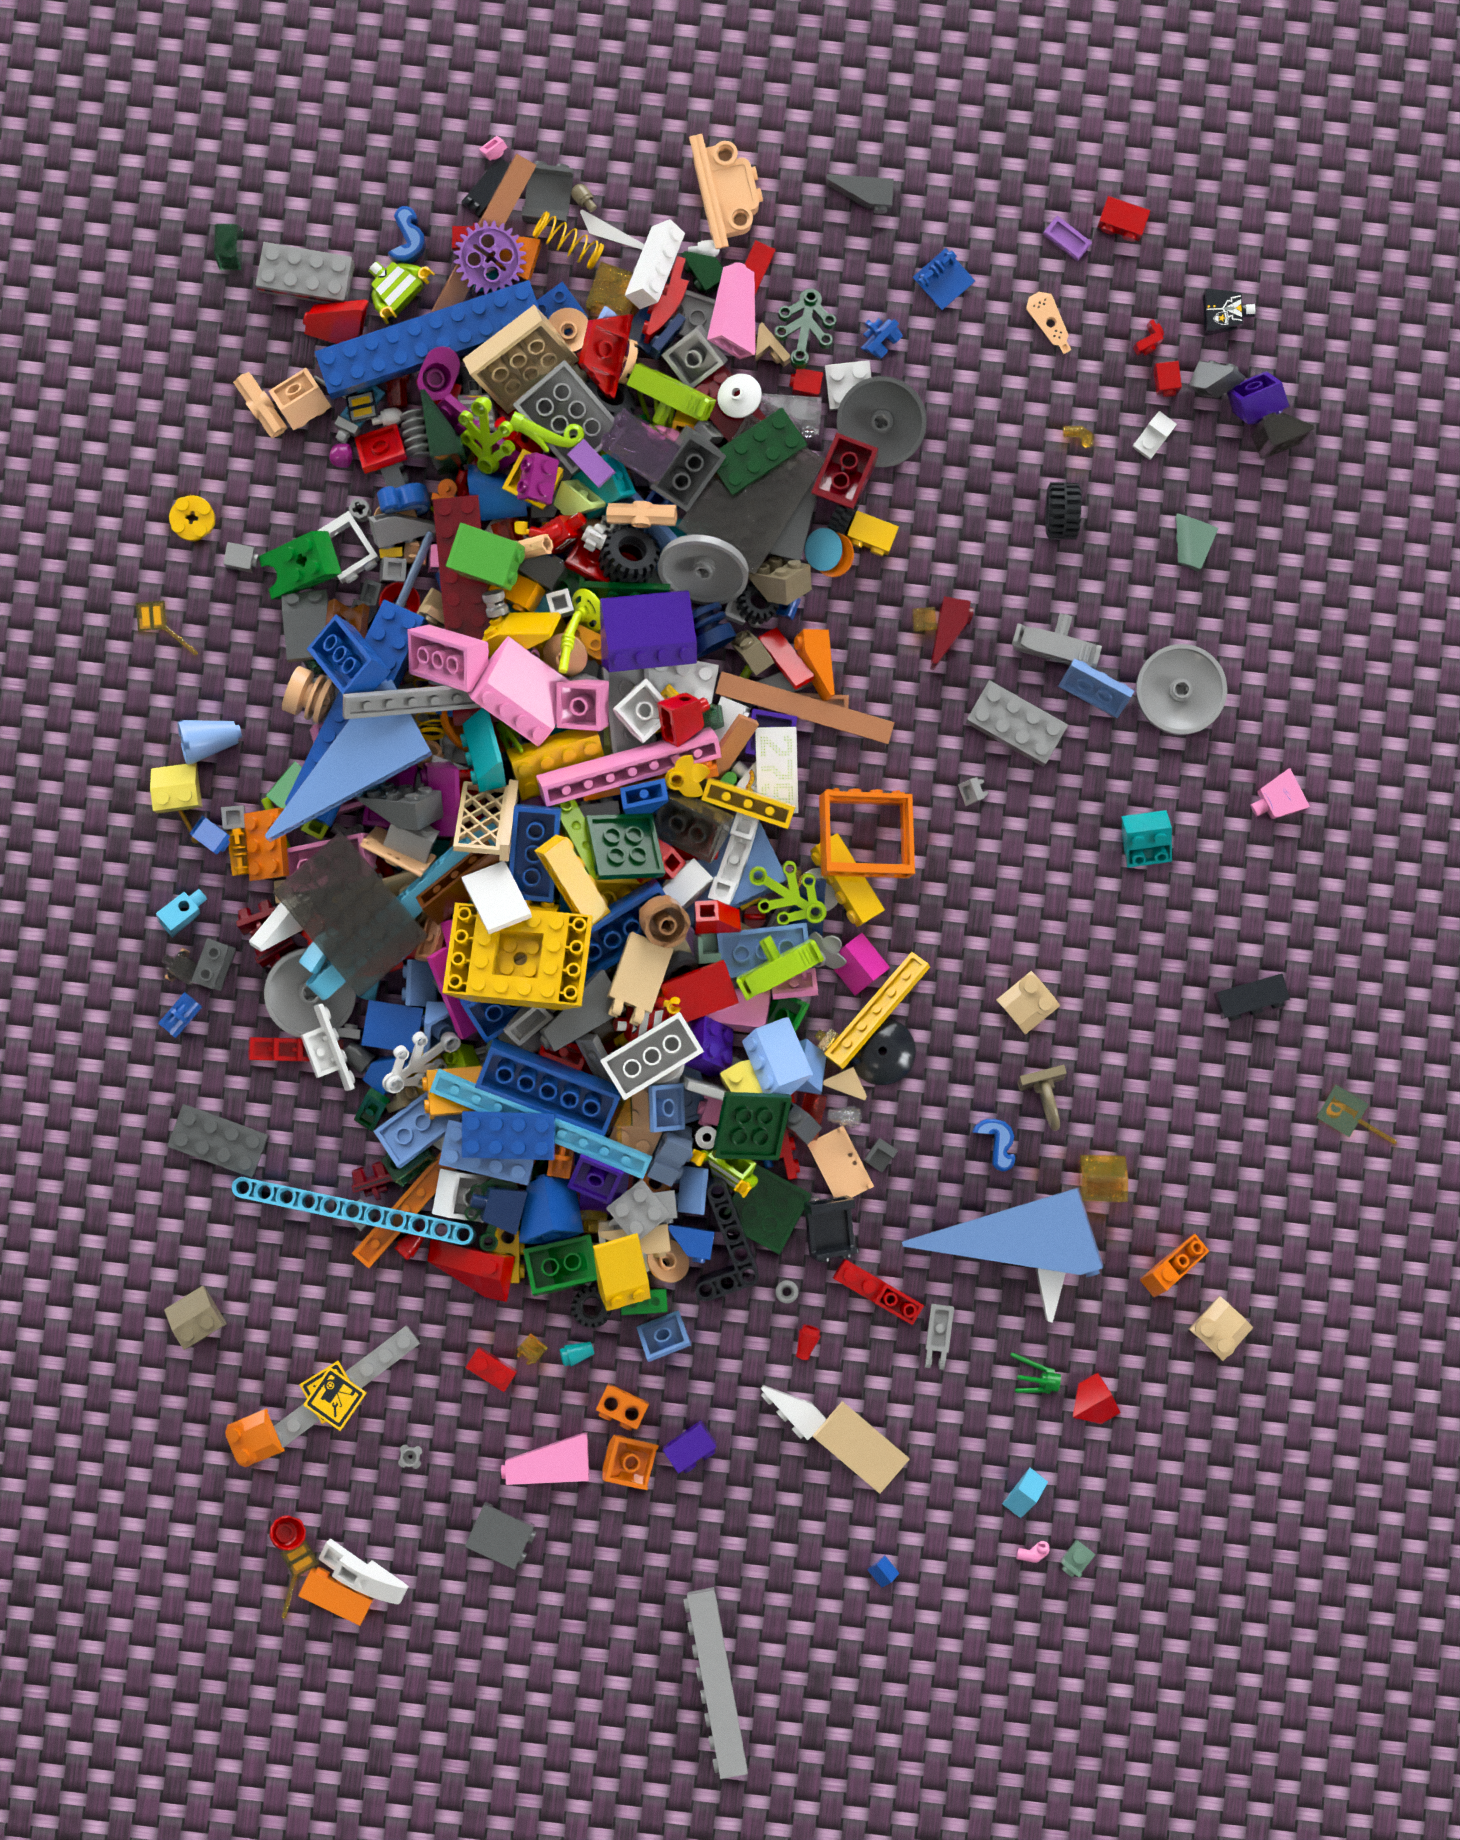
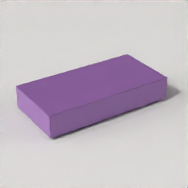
(1067, 238)
(591, 463)

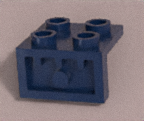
(659, 342)

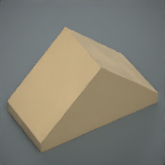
(847, 1083)

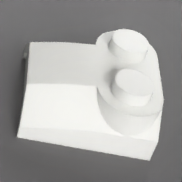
(640, 711)

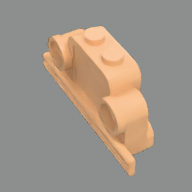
(725, 188)

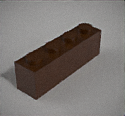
(440, 897)

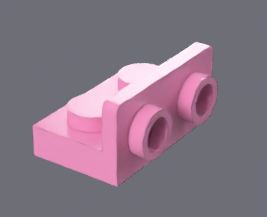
(798, 986)

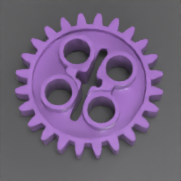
(502, 241)

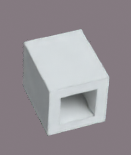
(560, 602)

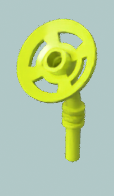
(583, 614)

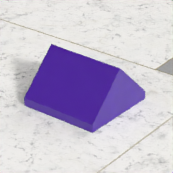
(595, 1179)

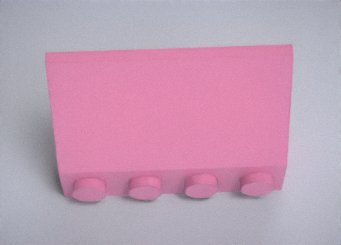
(519, 691)

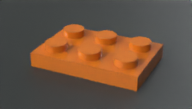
(265, 858)

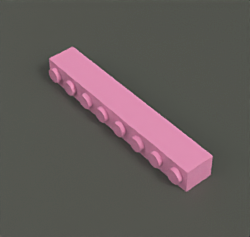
(624, 767)

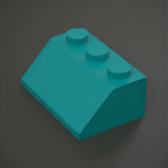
(483, 752)

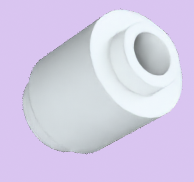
(705, 1145)

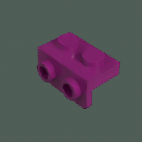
(537, 478)

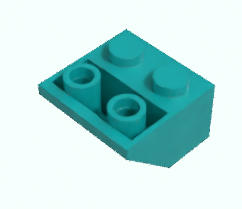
(1147, 838)

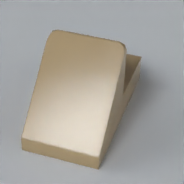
(767, 342)

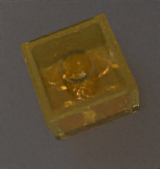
(610, 290)

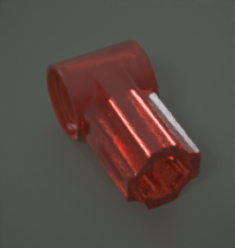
(397, 392)

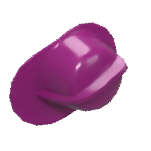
(439, 372)

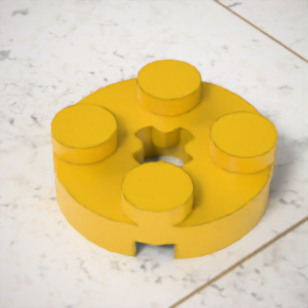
(185, 506)

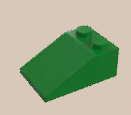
(560, 1265)

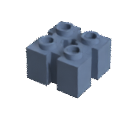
(670, 1154)

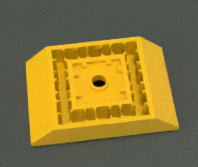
(484, 966)

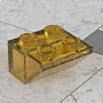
(1103, 1178)

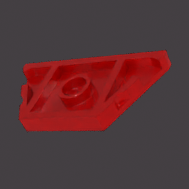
(605, 351)

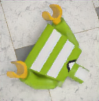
(396, 286)
(736, 1172)

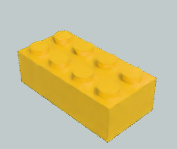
(554, 753)

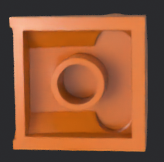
(253, 1438)
(629, 1462)

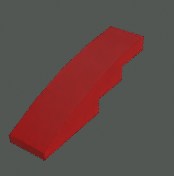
(279, 1049)

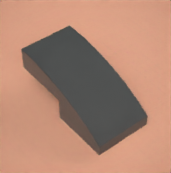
(370, 596)

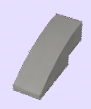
(527, 1023)

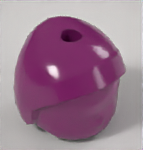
(341, 455)

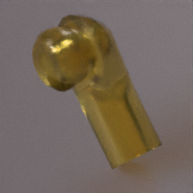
(1081, 432)

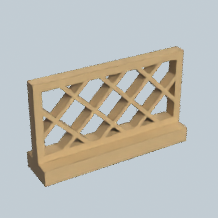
(504, 825)

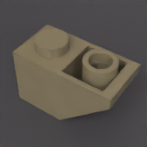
(751, 652)

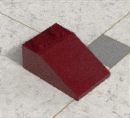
(725, 424)
(845, 471)
(952, 620)

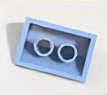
(777, 1057)

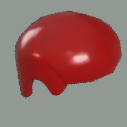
(287, 1533)

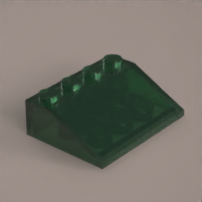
(444, 446)

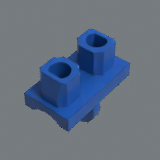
(887, 330)
(180, 1015)

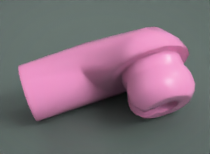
(1035, 1554)

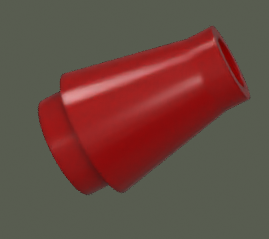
(409, 1245)
(807, 1341)

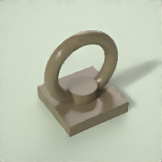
(1043, 1083)

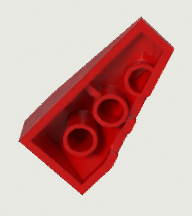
(478, 1269)

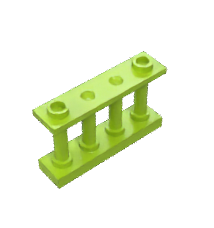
(574, 828)

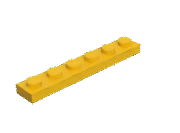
(877, 1010)

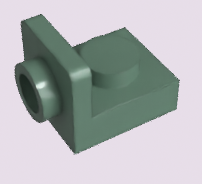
(1076, 1559)

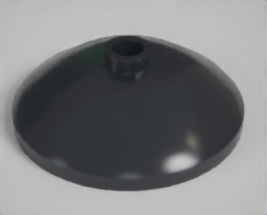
(895, 1063)

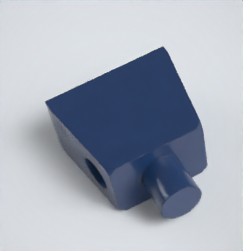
(501, 1207)

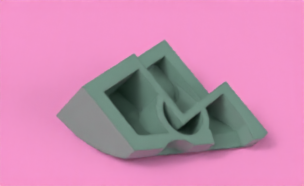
(1193, 541)

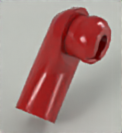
(461, 482)

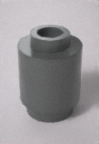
(359, 1057)

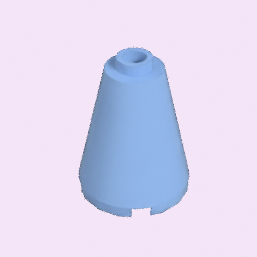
(206, 738)

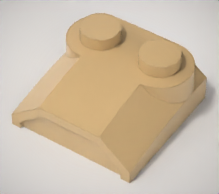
(1028, 1002)
(1221, 1328)

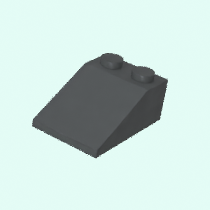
(303, 621)

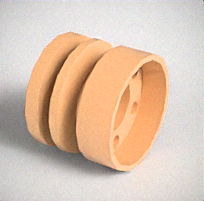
(306, 694)

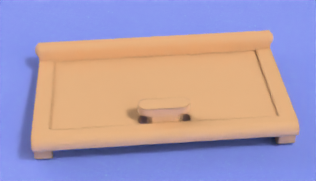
(374, 844)
(840, 1164)

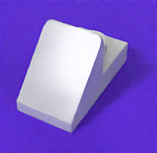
(1154, 435)

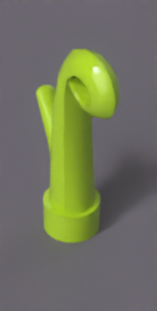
(542, 435)

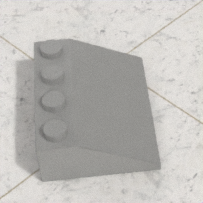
(566, 400)

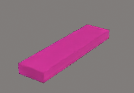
(459, 1017)

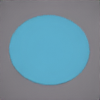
(823, 549)

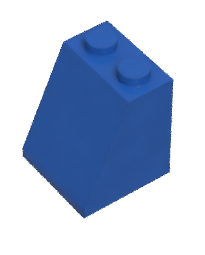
(493, 500)
(391, 1025)
(550, 1212)

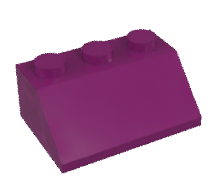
(445, 778)

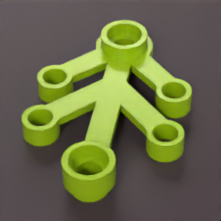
(487, 461)
(790, 896)

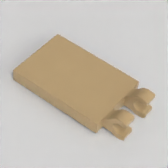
(638, 977)

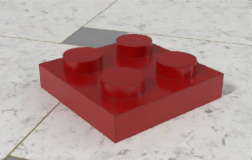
(380, 448)

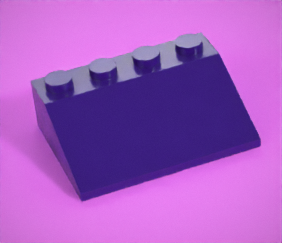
(647, 631)

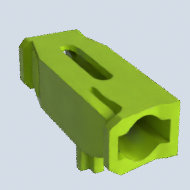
(670, 394)
(778, 967)

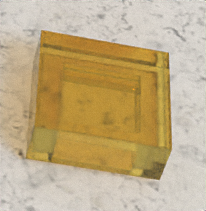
(924, 619)

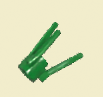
(1047, 1382)

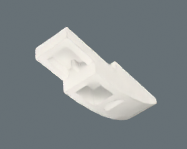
(365, 1578)

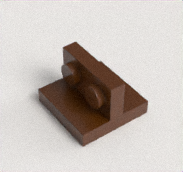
(356, 616)

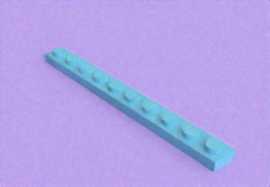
(566, 1134)

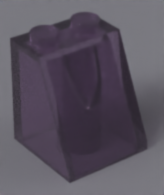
(639, 446)

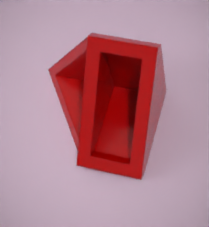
(1094, 1401)

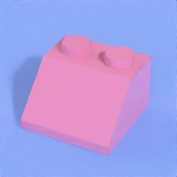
(583, 704)

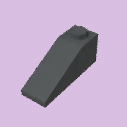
(868, 192)

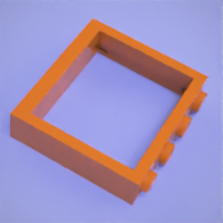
(874, 797)

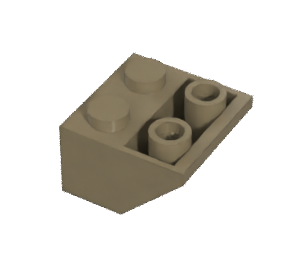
(782, 580)

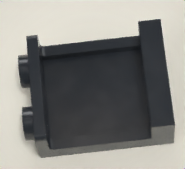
(830, 1228)

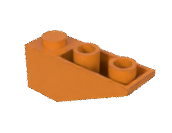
(1174, 1266)

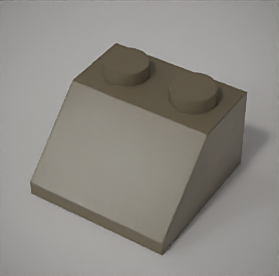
(194, 1317)

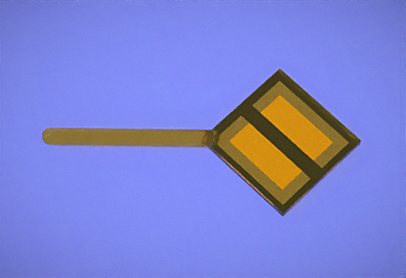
(153, 617)
(298, 1562)

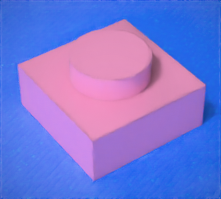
(494, 148)

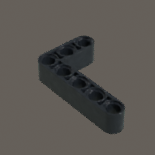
(735, 1242)

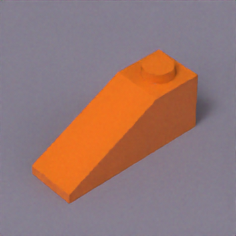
(815, 651)

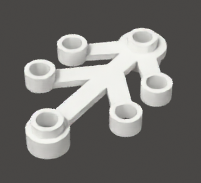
(398, 1078)

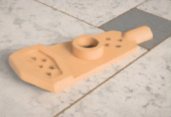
(1048, 312)

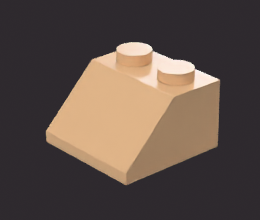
(300, 399)

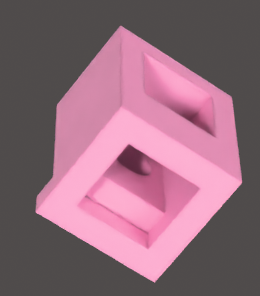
(709, 1111)

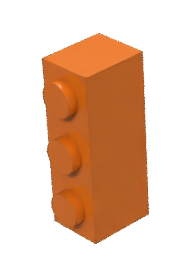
(335, 1596)

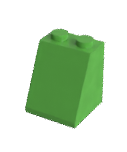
(485, 557)

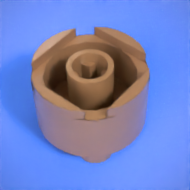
(655, 913)

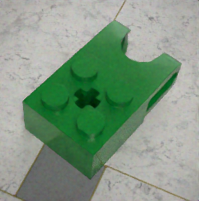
(302, 563)

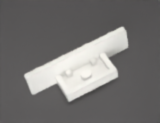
(324, 1049)

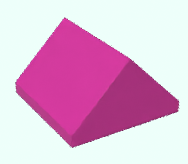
(862, 964)

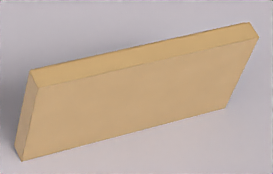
(861, 1447)

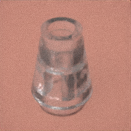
(845, 1116)

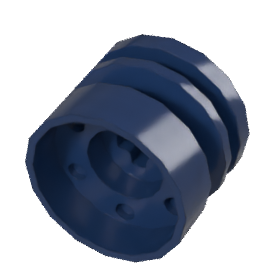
(708, 631)

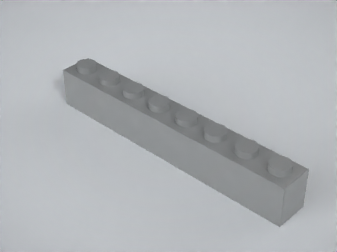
(717, 1683)

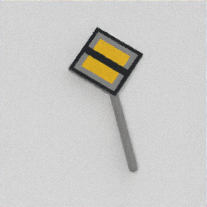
(360, 405)

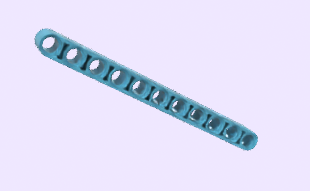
(329, 979)
(343, 1207)

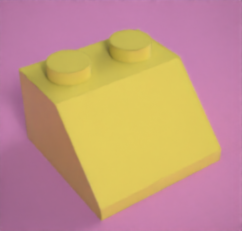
(175, 788)
(740, 1078)

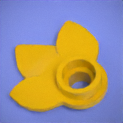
(689, 774)

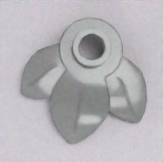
(829, 949)

